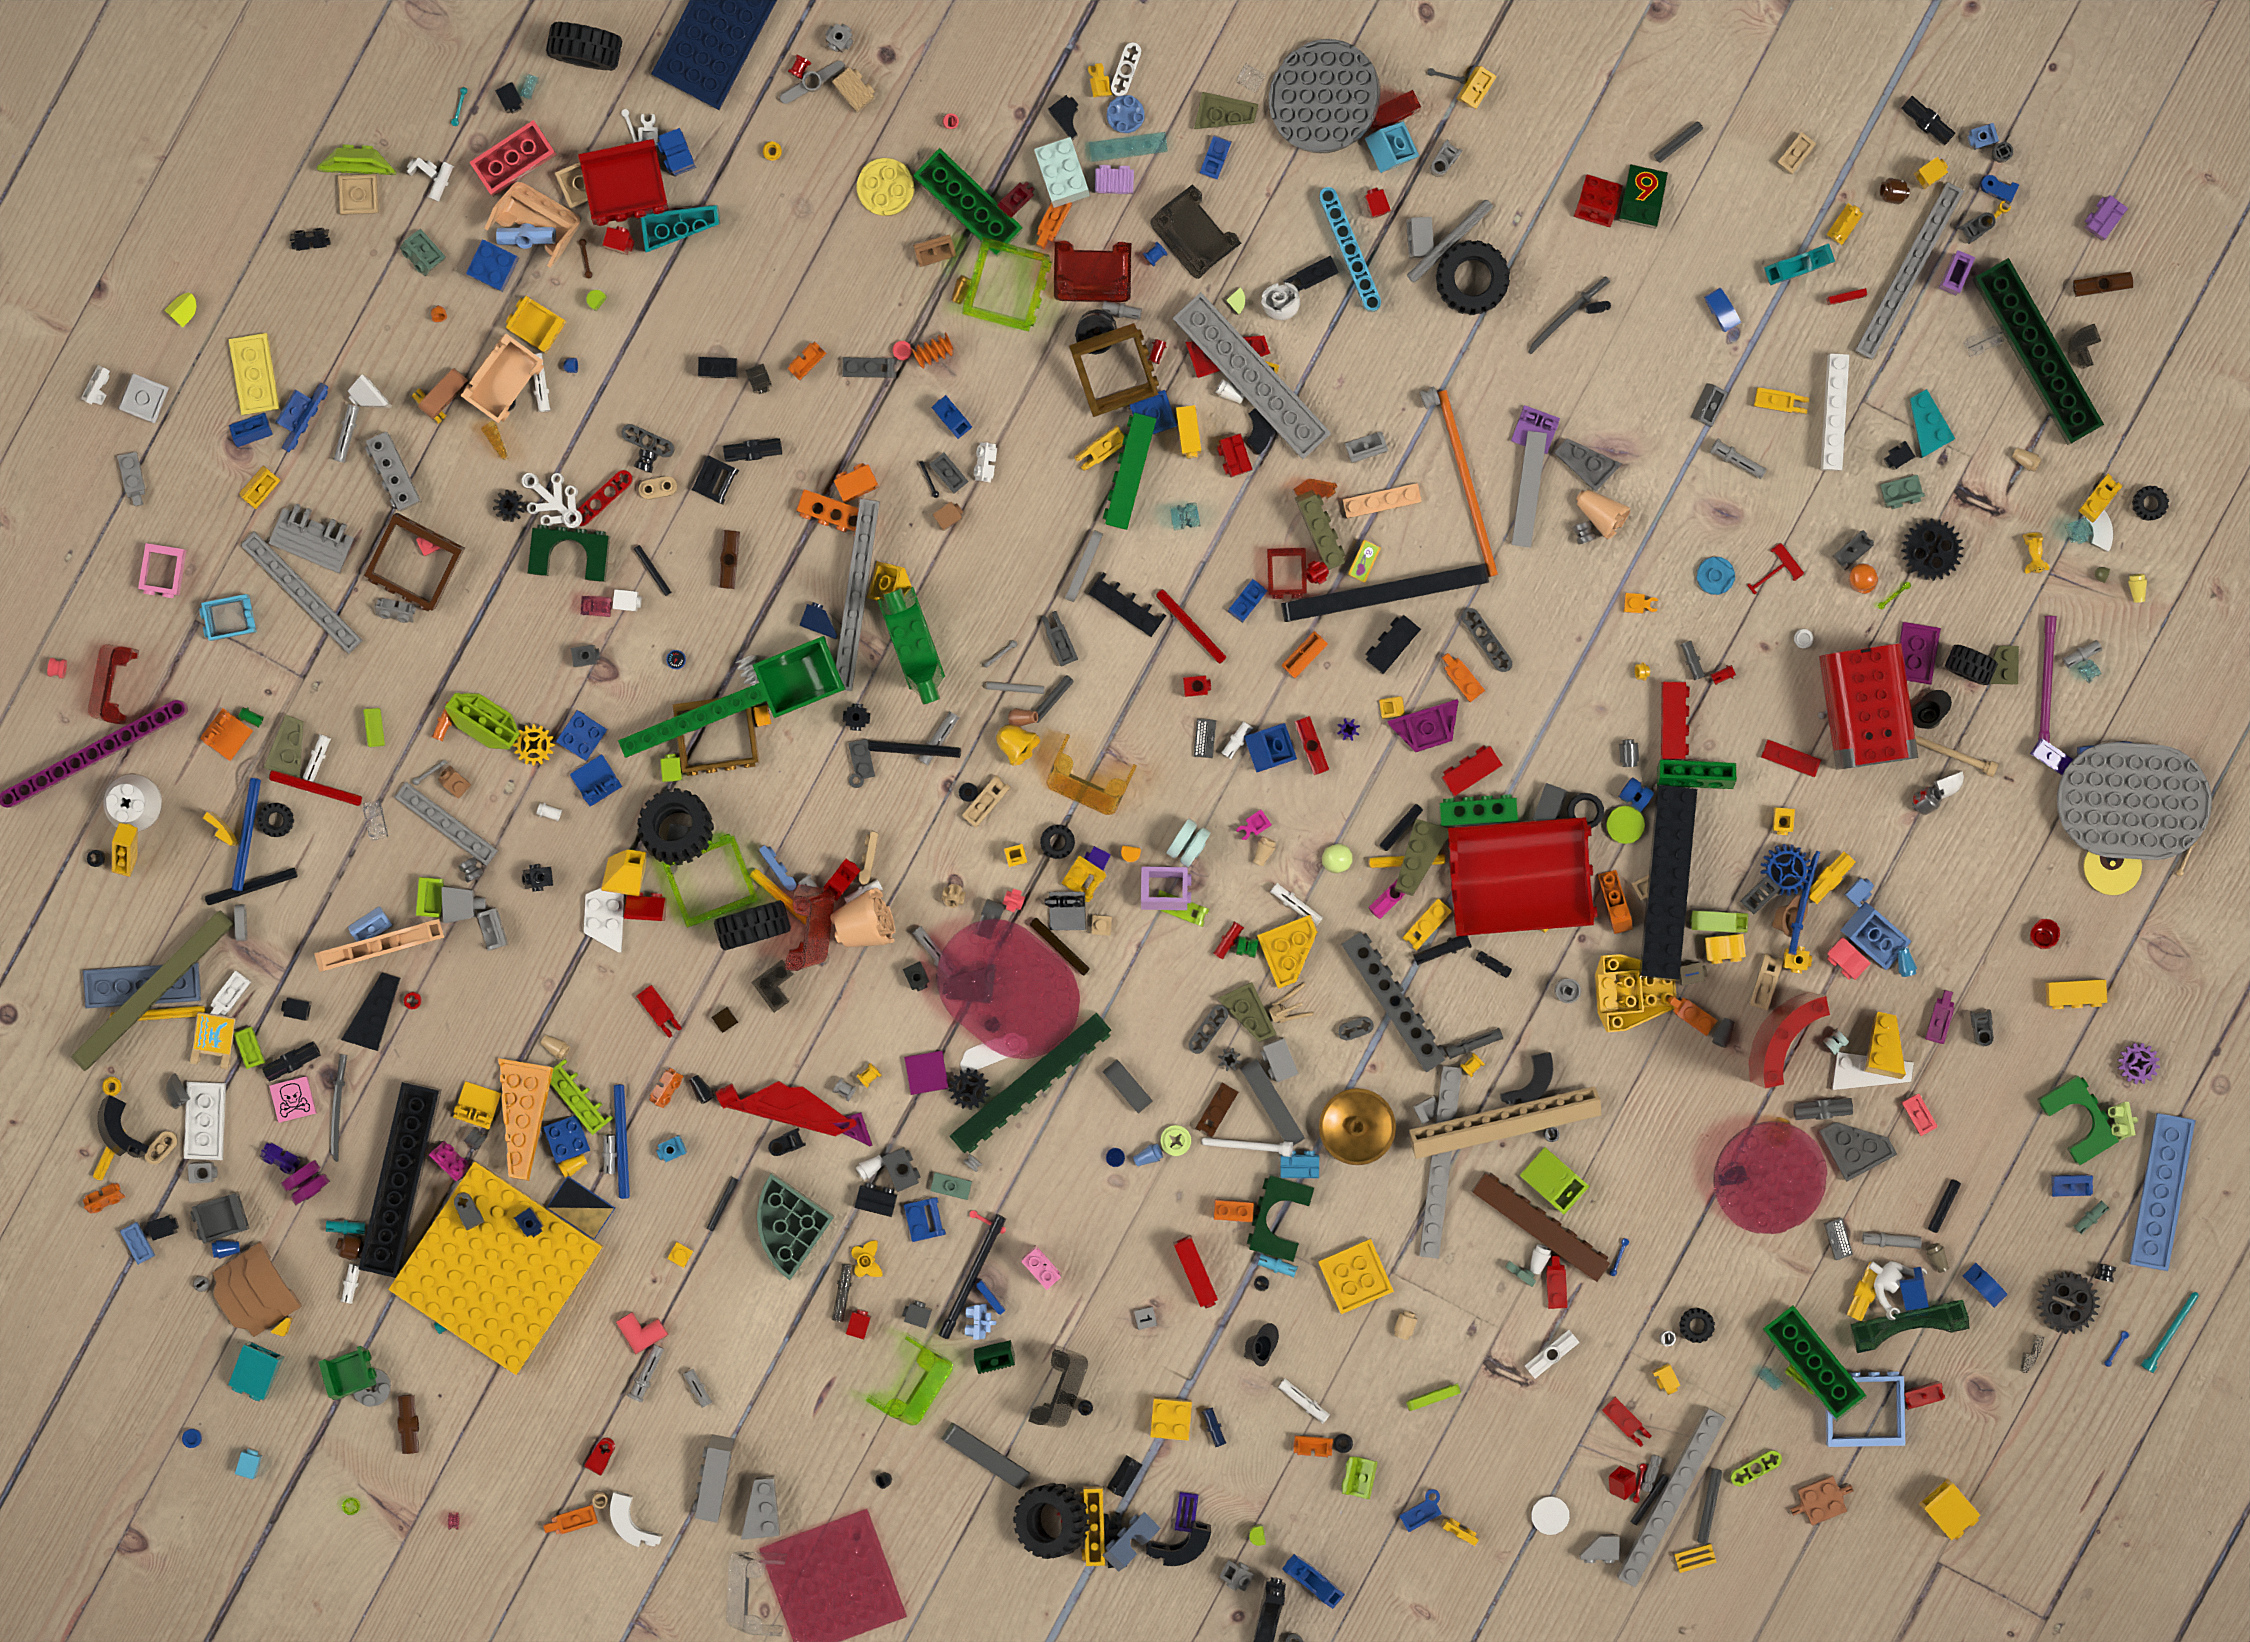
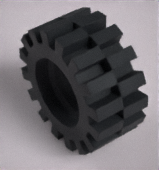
(2158, 494)
(287, 820)
(1057, 853)
(1708, 1325)

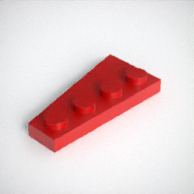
(1204, 366)

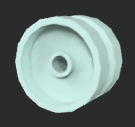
(1189, 843)

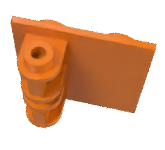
(226, 734)

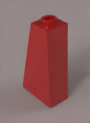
(1195, 1272)

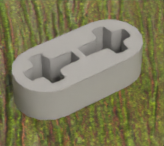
(240, 922)

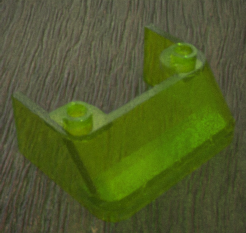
(937, 1371)

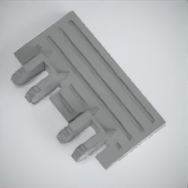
(311, 541)

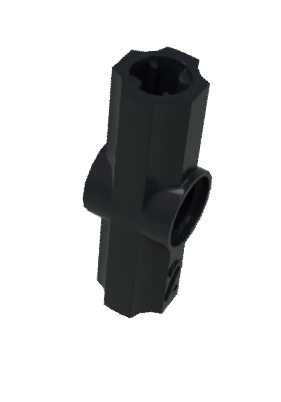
(1928, 120)
(752, 450)
(291, 1061)

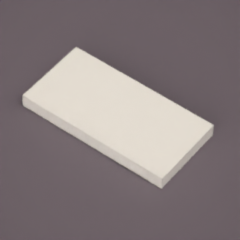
(205, 1121)

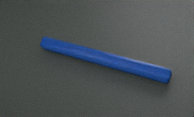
(246, 834)
(621, 1141)

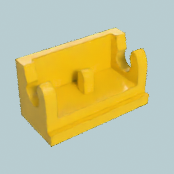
(1476, 87)

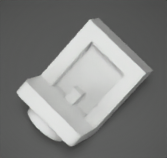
(428, 167)

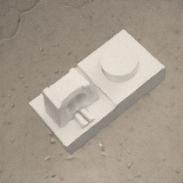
(92, 393)

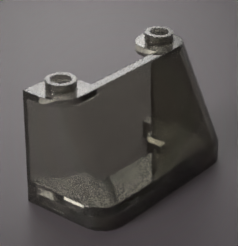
(1192, 233)
(1073, 1371)

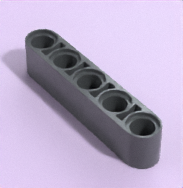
(1272, 1102)
(985, 1456)

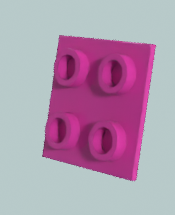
(450, 1161)

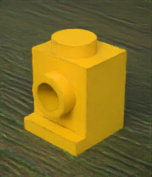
(1788, 815)
(1015, 855)
(1667, 1379)

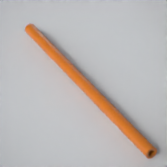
(1467, 483)

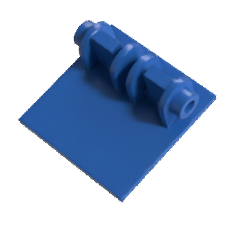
(581, 735)
(595, 780)
(566, 1139)

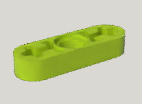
(1434, 1396)
(1746, 1479)

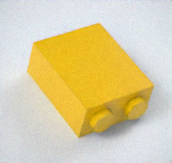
(1188, 431)

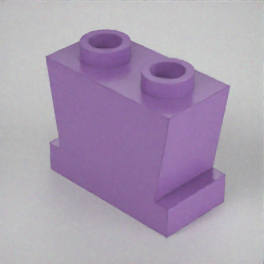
(1956, 272)

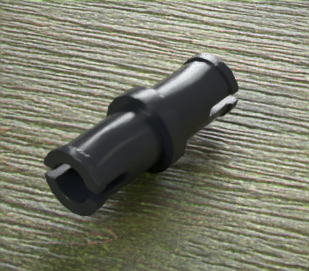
(1085, 1403)

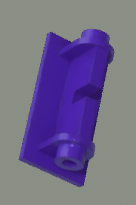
(273, 1156)

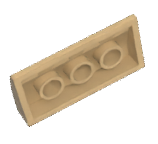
(573, 184)

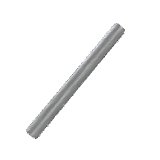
(1449, 241)

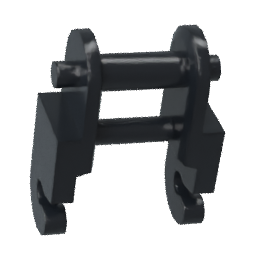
(1597, 307)

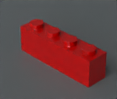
(1674, 720)

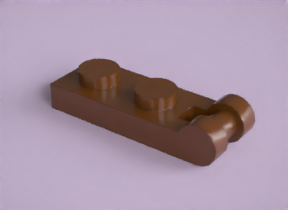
(1217, 1109)

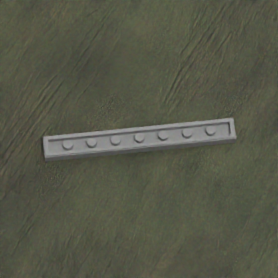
(301, 592)

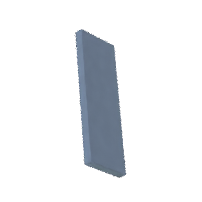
(116, 985)

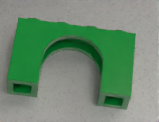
(2075, 1092)

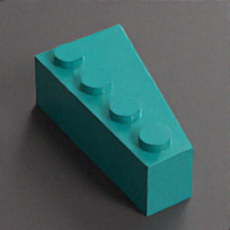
(676, 225)

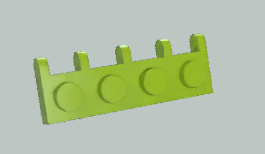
(577, 1100)

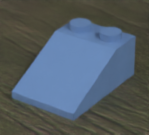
(1875, 935)

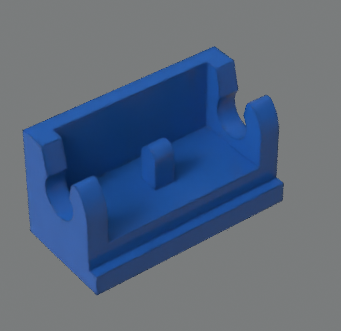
(2072, 1185)

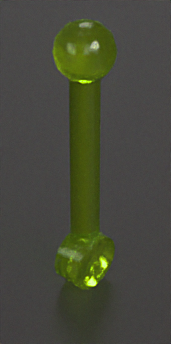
(1906, 585)

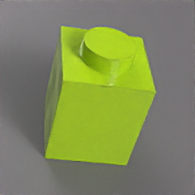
(671, 768)

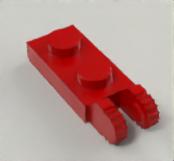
(658, 1009)
(1625, 1420)

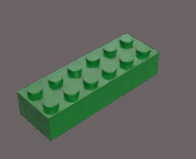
(966, 200)
(1814, 1363)

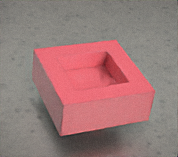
(426, 546)

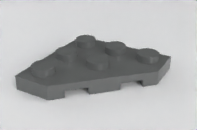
(1856, 1149)

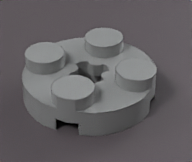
(382, 1391)

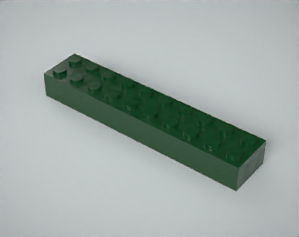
(2038, 351)

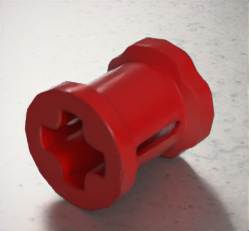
(799, 67)

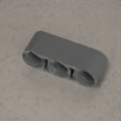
(1127, 1086)

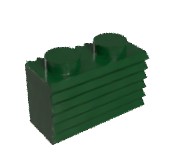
(994, 1357)

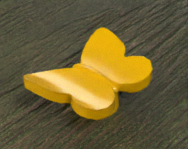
(866, 1260)

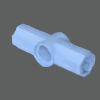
(526, 235)

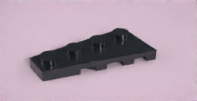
(371, 1020)

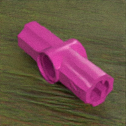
(1384, 902)

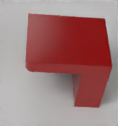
(1622, 1482)

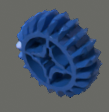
(1781, 877)

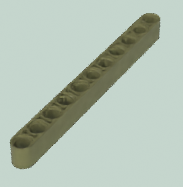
(152, 990)

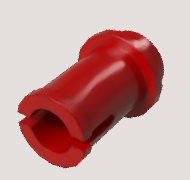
(1157, 351)
(1723, 674)

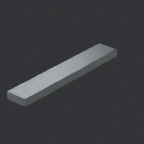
(1529, 489)
(446, 823)

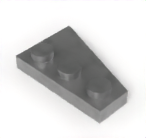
(1586, 463)

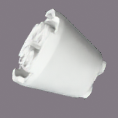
(144, 803)

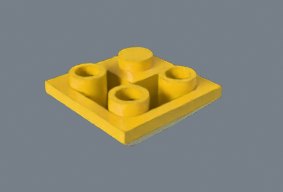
(625, 872)

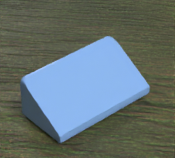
(370, 925)

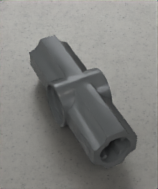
(1823, 1109)

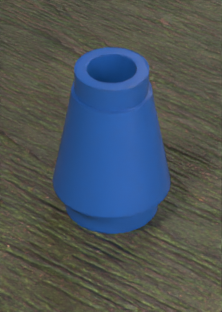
(225, 1248)

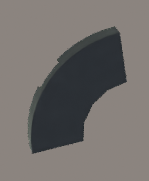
(1261, 432)

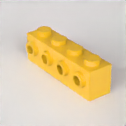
(1095, 1536)

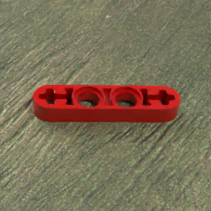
(600, 495)

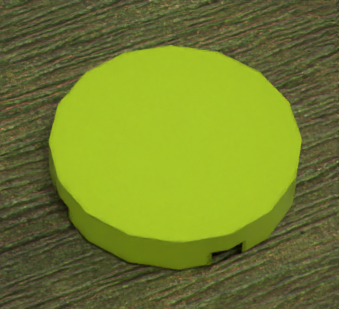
(1625, 824)

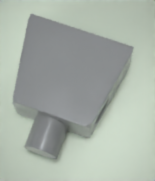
(460, 904)

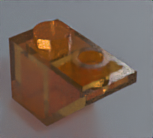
(1317, 486)

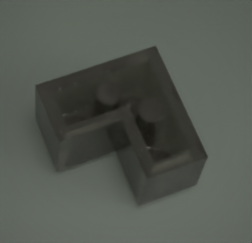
(768, 985)

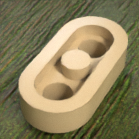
(658, 487)
(161, 1147)

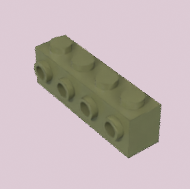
(1319, 529)

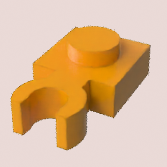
(1636, 603)

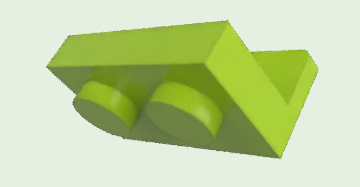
(1359, 1477)

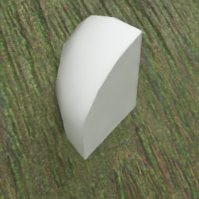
(1950, 784)

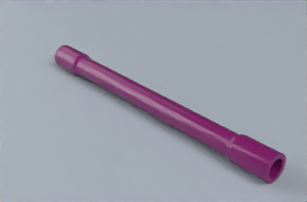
(2050, 631)

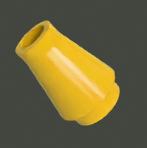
(572, 1165)

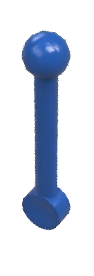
(1624, 1242)
(2124, 1335)

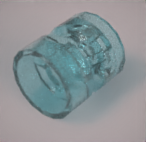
(1185, 516)

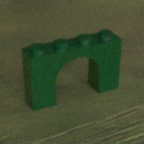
(544, 540)
(1277, 1190)

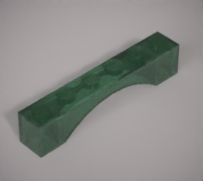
(1947, 1317)

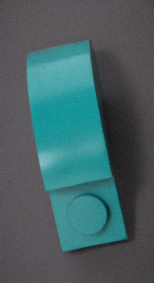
(1799, 265)

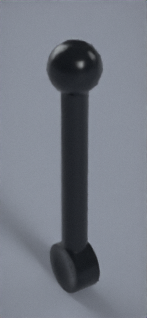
(935, 494)

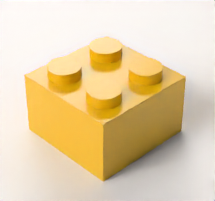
(1171, 1418)

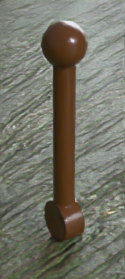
(588, 274)

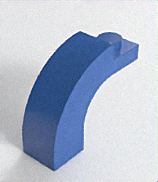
(1313, 1580)

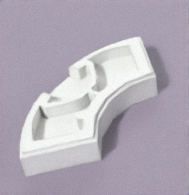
(2102, 531)

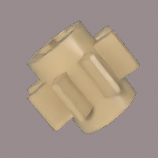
(953, 896)

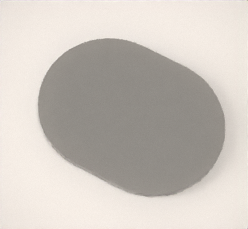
(2134, 801)

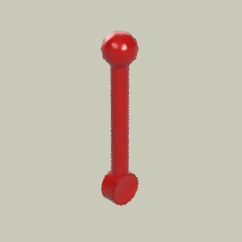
(1643, 1467)

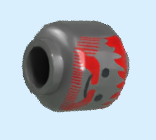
(1926, 800)

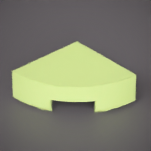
(1237, 301)

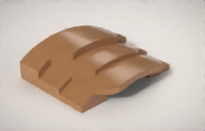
(253, 1291)

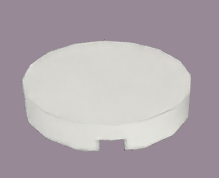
(1550, 1515)

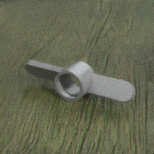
(801, 88)

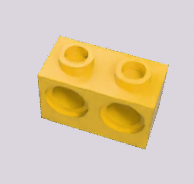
(1931, 172)

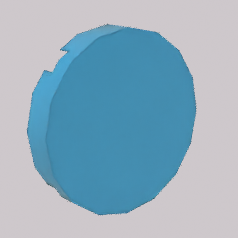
(1715, 575)

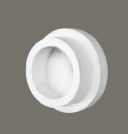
(1803, 638)

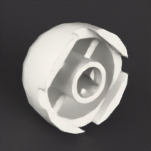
(1281, 301)

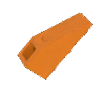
(1615, 902)

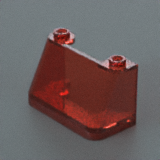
(1092, 273)
(99, 703)
(818, 906)

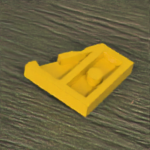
(1453, 1526)

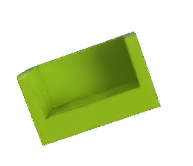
(429, 897)

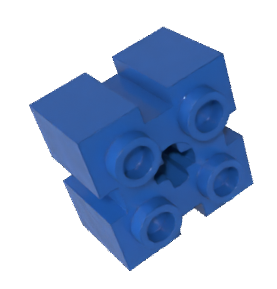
(677, 152)

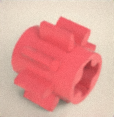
(1013, 900)

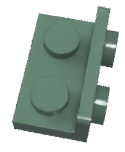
(422, 252)
(1902, 491)

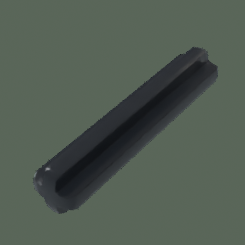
(1401, 827)
(1944, 1206)

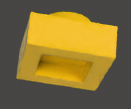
(680, 1254)

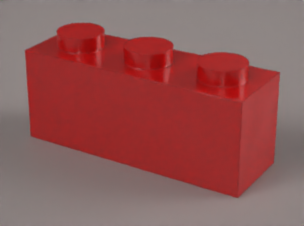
(1471, 770)

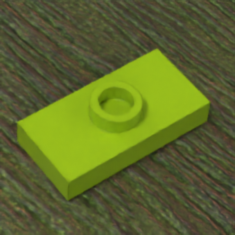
(249, 1047)

